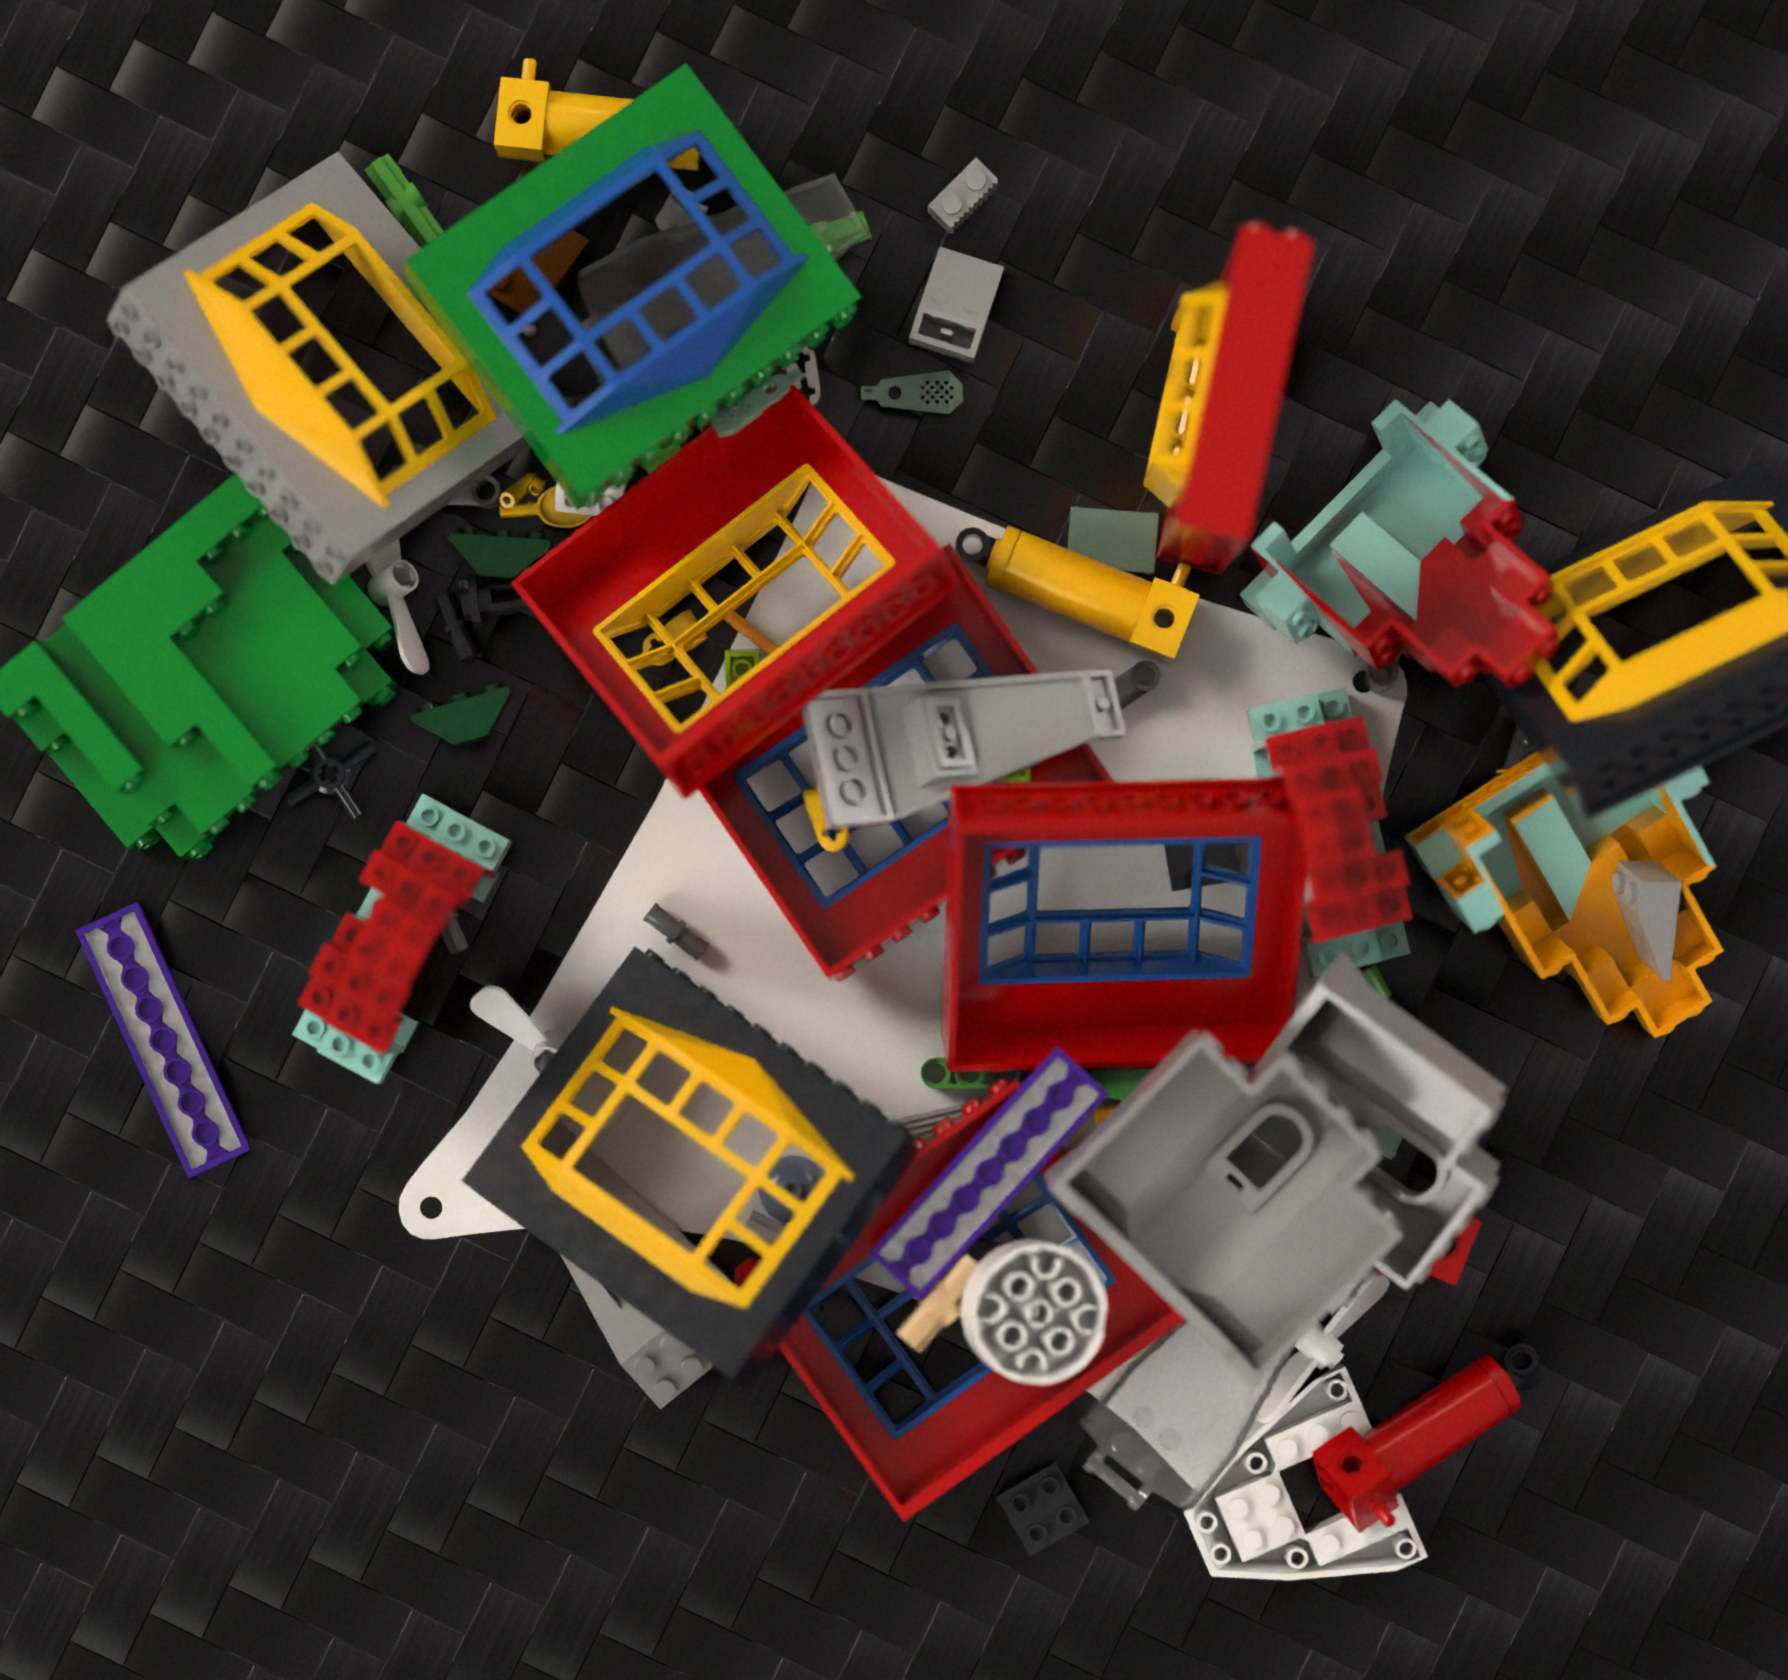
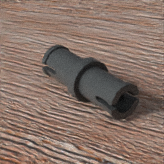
(676, 931)

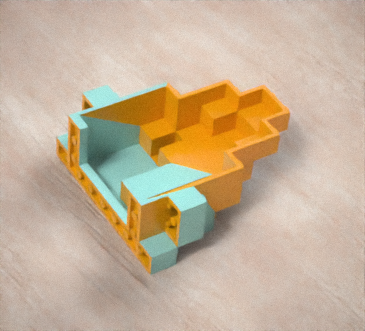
(1545, 875)

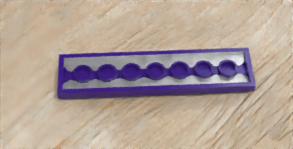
(163, 1039)
(988, 1173)

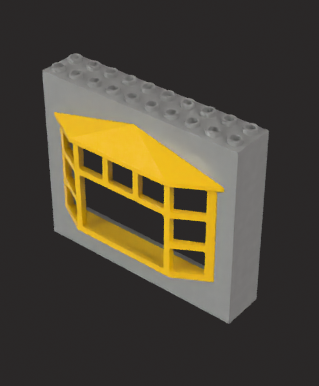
(263, 407)

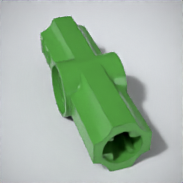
(404, 200)

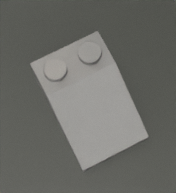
(1649, 905)

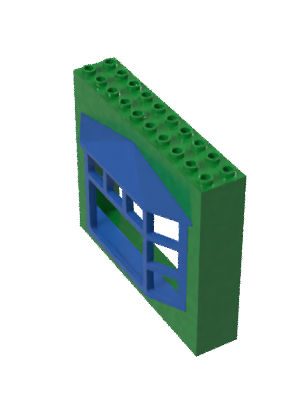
(681, 378)

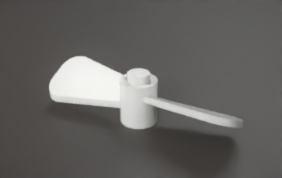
(387, 587)
(503, 1013)
(1320, 1348)

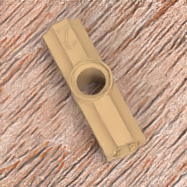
(938, 1306)

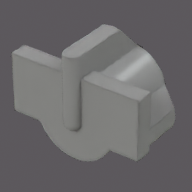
(674, 213)

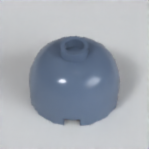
(795, 1176)

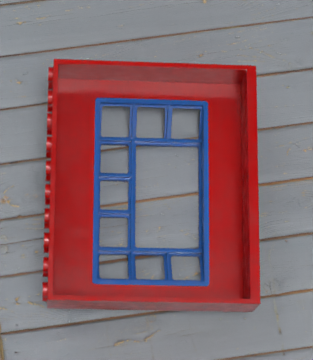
(913, 879)
(1119, 1003)
(981, 1408)

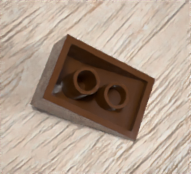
(555, 263)

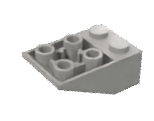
(956, 305)

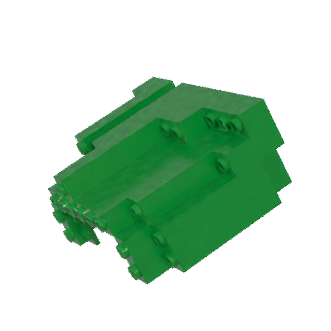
(200, 674)

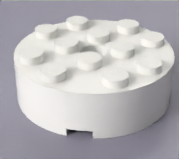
(1000, 1303)

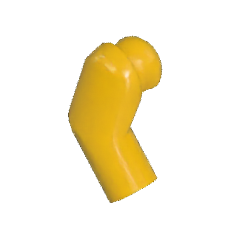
(521, 488)

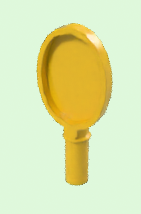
(546, 511)

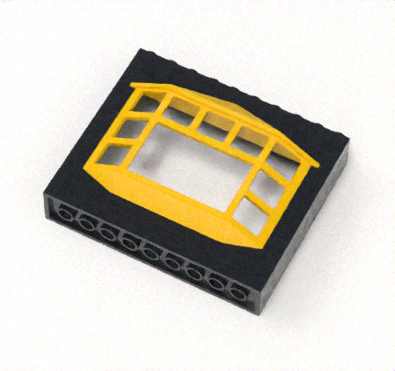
(1685, 696)
(772, 1082)

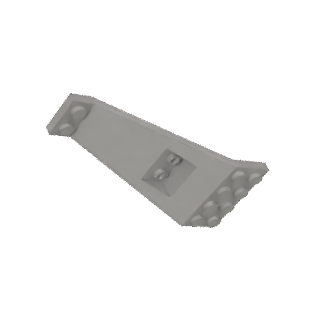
(885, 750)
(643, 1348)

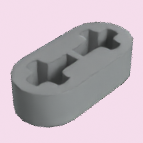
(811, 376)

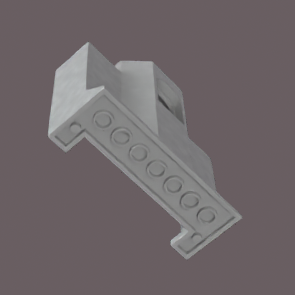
(1395, 1076)
(1232, 1261)

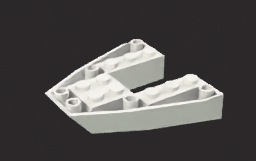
(1248, 1518)

